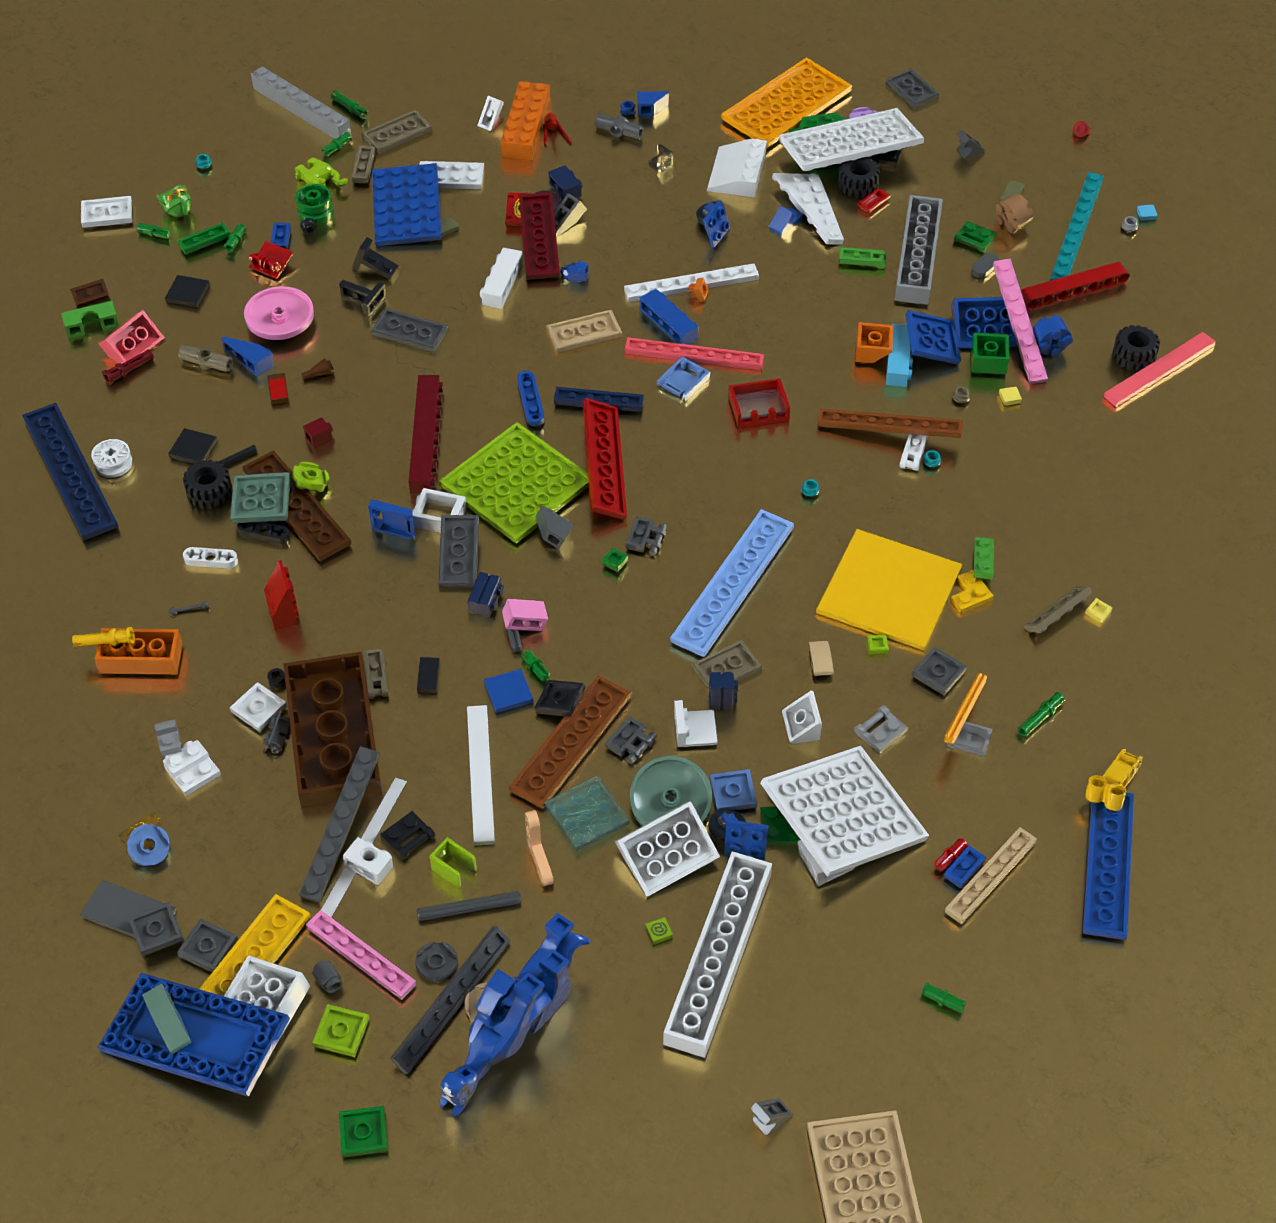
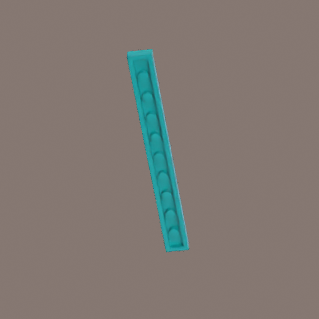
(1077, 226)

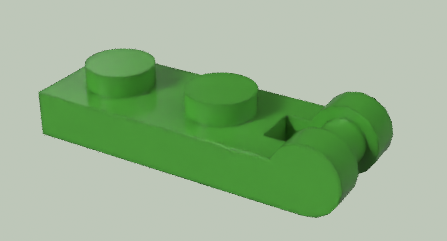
(863, 257)

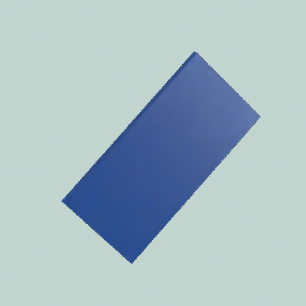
(226, 1035)

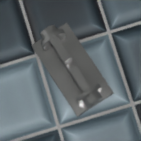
(273, 740)

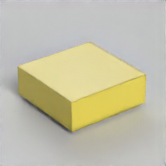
(1010, 396)
(1098, 610)

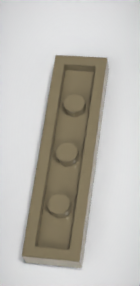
(1056, 610)

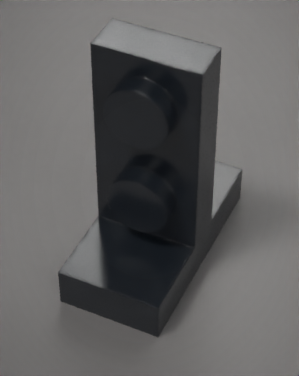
(374, 260)
(368, 298)

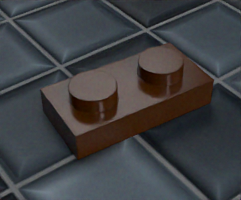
(89, 292)

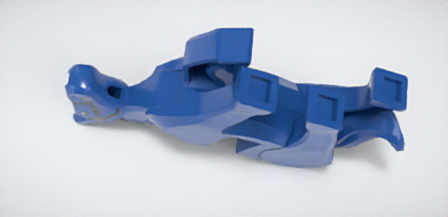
(512, 1008)

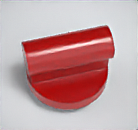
(1081, 129)

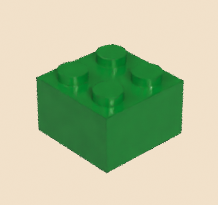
(990, 353)

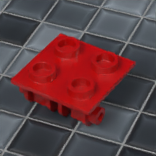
(270, 259)

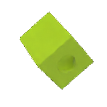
(456, 851)

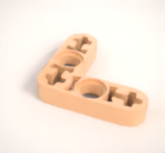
(534, 842)

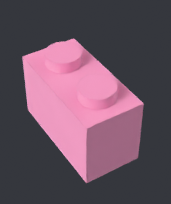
(525, 615)

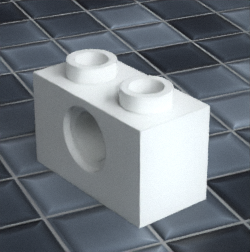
(372, 870)

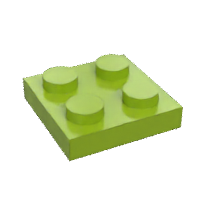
(340, 1030)

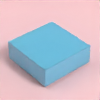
(1146, 212)

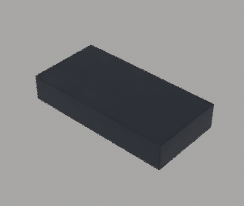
(428, 675)

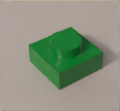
(614, 559)

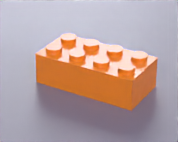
(152, 653)

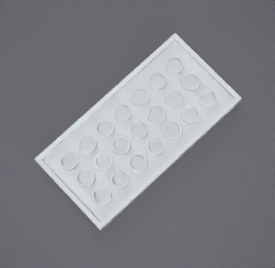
(851, 139)

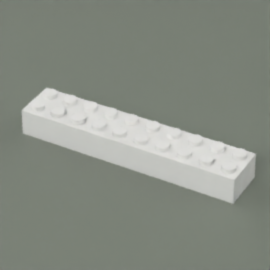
(717, 955)

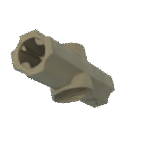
(205, 358)

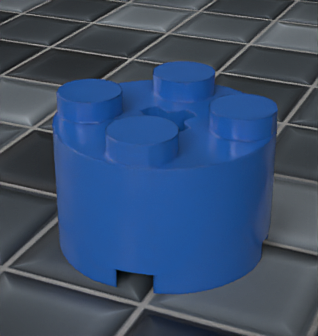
(1052, 335)

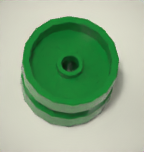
(314, 202)

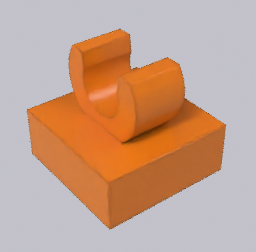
(699, 289)

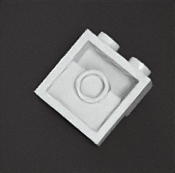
(191, 767)

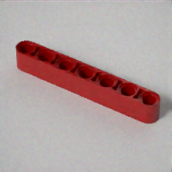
(1074, 285)

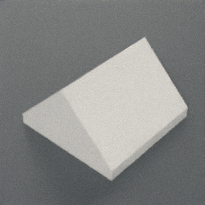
(803, 719)

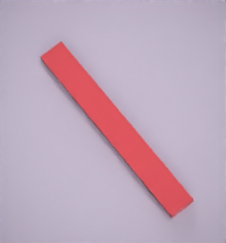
(694, 353)
(1159, 369)

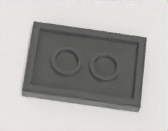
(912, 88)

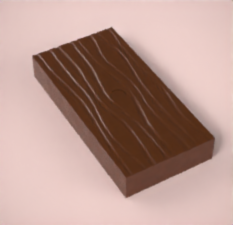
(328, 724)

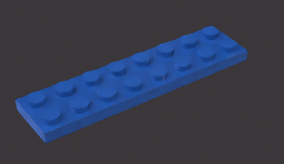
(1108, 870)

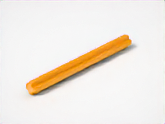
(965, 708)

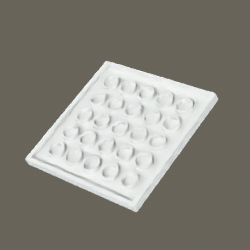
(844, 810)

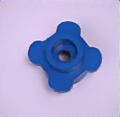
(627, 108)

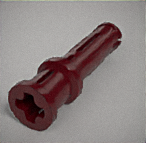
(121, 370)

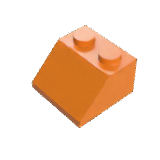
(873, 342)

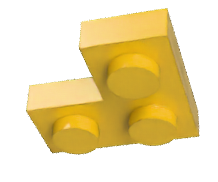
(974, 593)

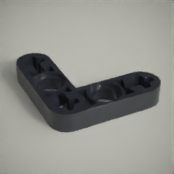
(272, 536)

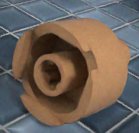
(1013, 213)

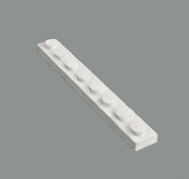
(681, 283)

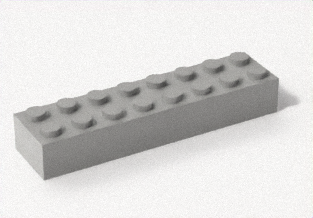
(918, 250)

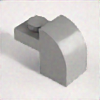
(168, 737)

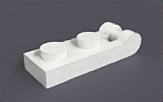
(913, 450)

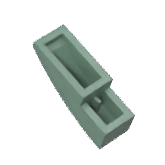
(167, 1018)

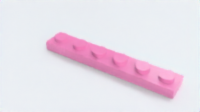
(361, 954)

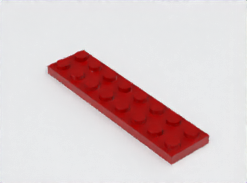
(604, 459)

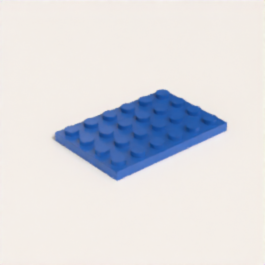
(406, 204)

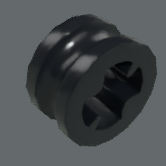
(310, 230)
(278, 682)

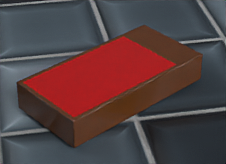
(278, 388)

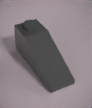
(568, 213)

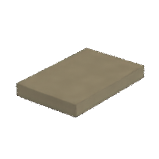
(733, 658)

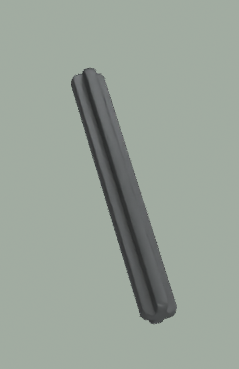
(469, 905)

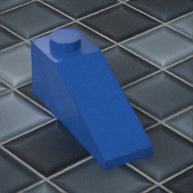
(249, 354)

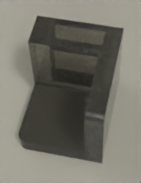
(663, 159)

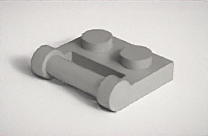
(884, 734)

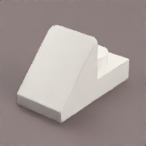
(490, 115)

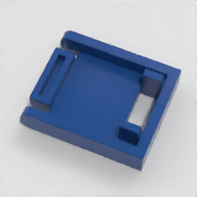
(396, 519)

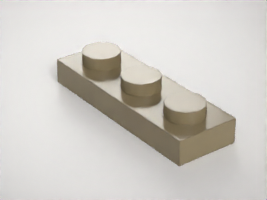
(363, 164)

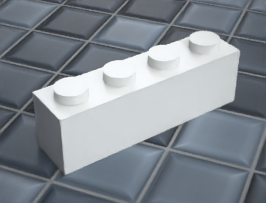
(501, 278)

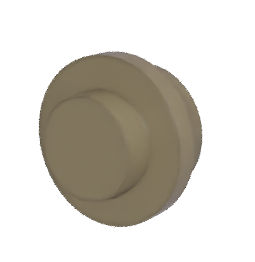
(961, 394)

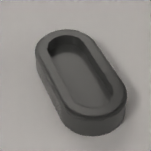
(984, 265)

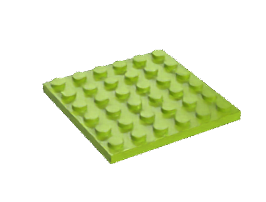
(513, 480)

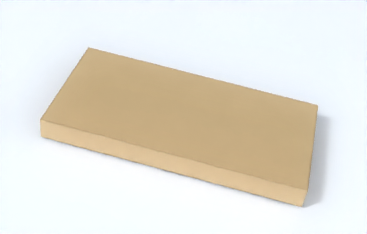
(584, 331)

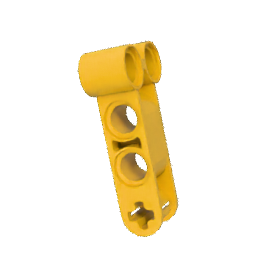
(1112, 785)

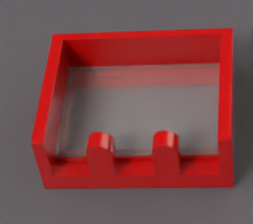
(759, 403)

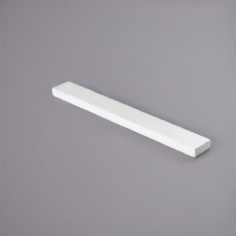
(480, 776)

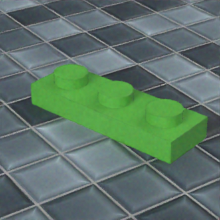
(983, 558)

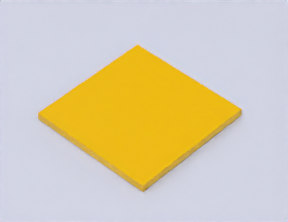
(889, 589)

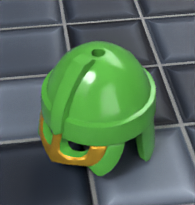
(176, 201)

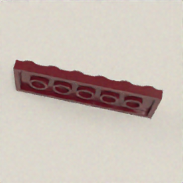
(539, 236)

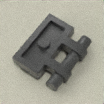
(640, 534)
(626, 736)

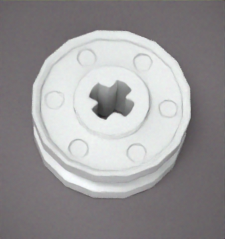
(111, 458)

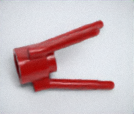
(552, 123)

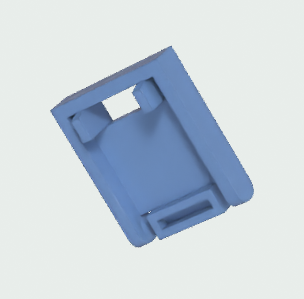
(681, 382)

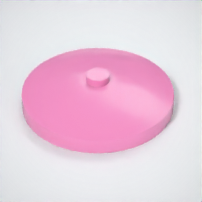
(279, 313)

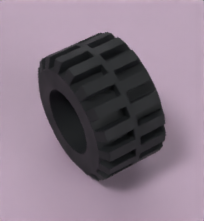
(858, 177)
(1135, 347)
(217, 481)

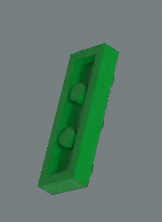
(203, 238)

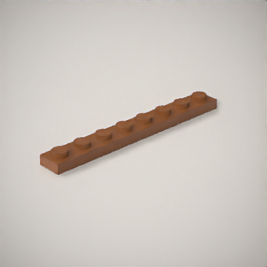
(890, 423)

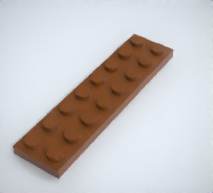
(569, 742)

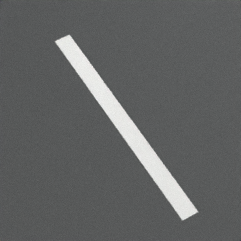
(370, 835)

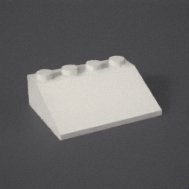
(738, 168)
(667, 848)
(269, 986)

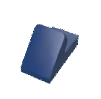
(785, 220)

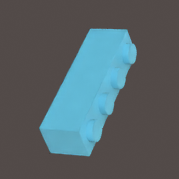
(899, 360)

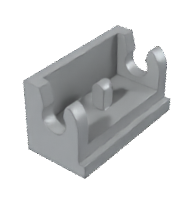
(973, 739)

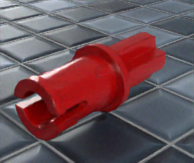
(950, 854)

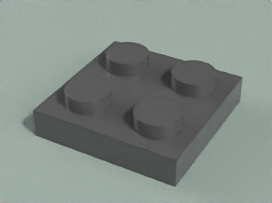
(939, 671)
(155, 929)
(207, 945)

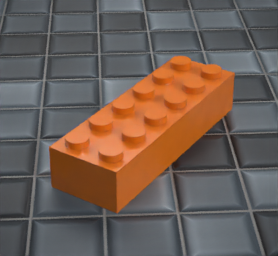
(525, 121)

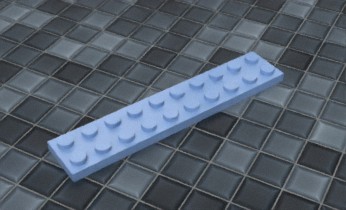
(732, 583)

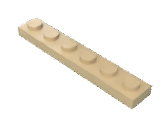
(990, 875)

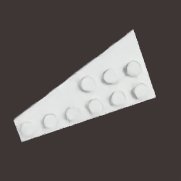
(811, 199)

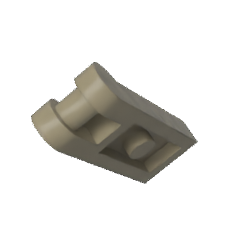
(375, 673)

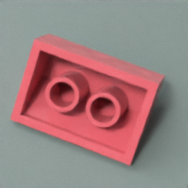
(131, 338)

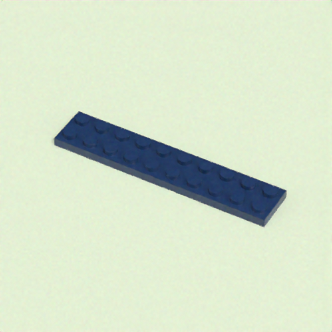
(70, 471)

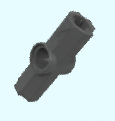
(619, 126)

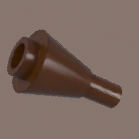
(322, 368)

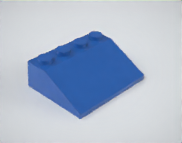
(981, 316)

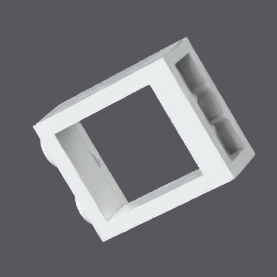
(430, 522)

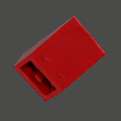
(281, 598)

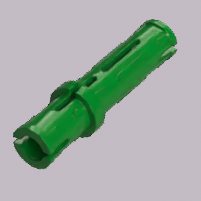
(354, 107)
(1046, 709)

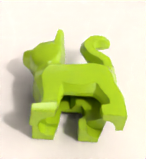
(319, 173)

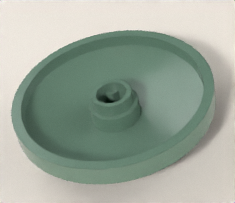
(668, 784)

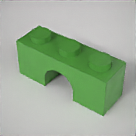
(78, 319)

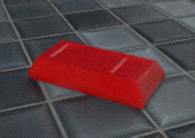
(873, 200)

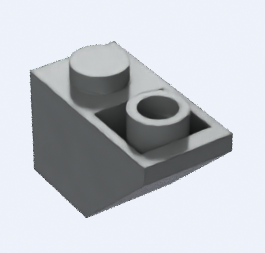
(553, 526)

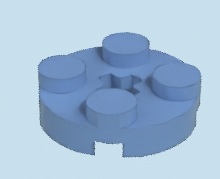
(147, 857)

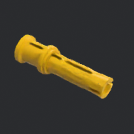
(112, 637)

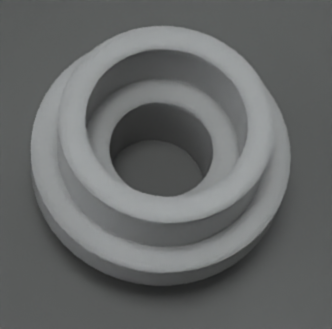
(1130, 224)

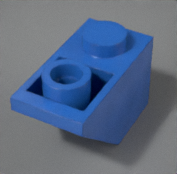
(651, 102)

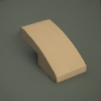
(821, 658)

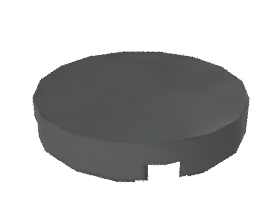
(436, 962)

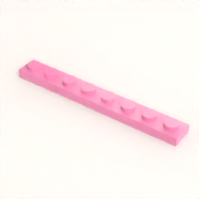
(1020, 321)

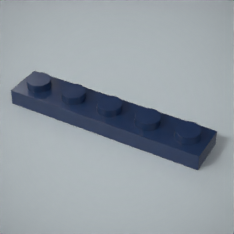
(576, 396)

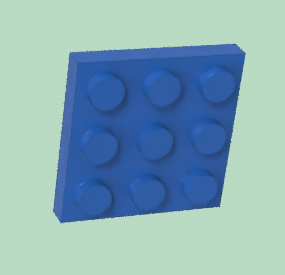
(933, 337)

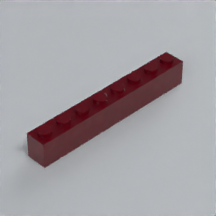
(425, 433)

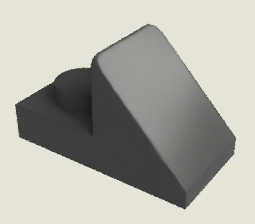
(969, 146)
(770, 1114)

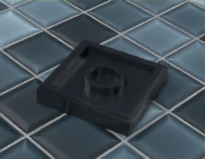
(187, 291)
(192, 446)
(559, 698)

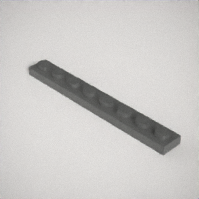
(339, 825)
(449, 1000)

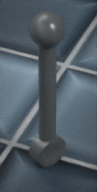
(173, 611)

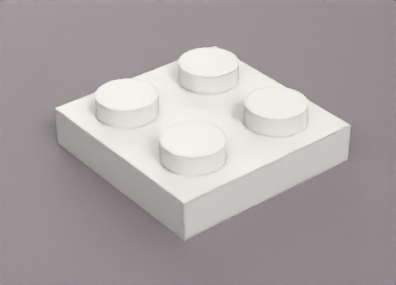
(258, 706)

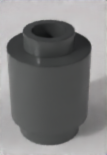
(327, 976)

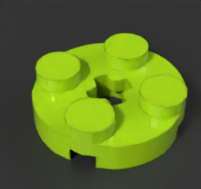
(310, 477)

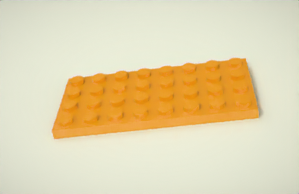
(785, 100)

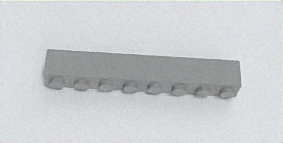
(300, 103)

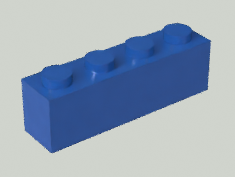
(669, 317)

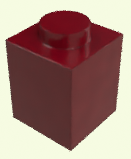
(318, 432)

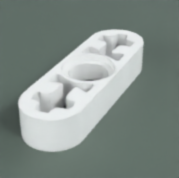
(205, 552)

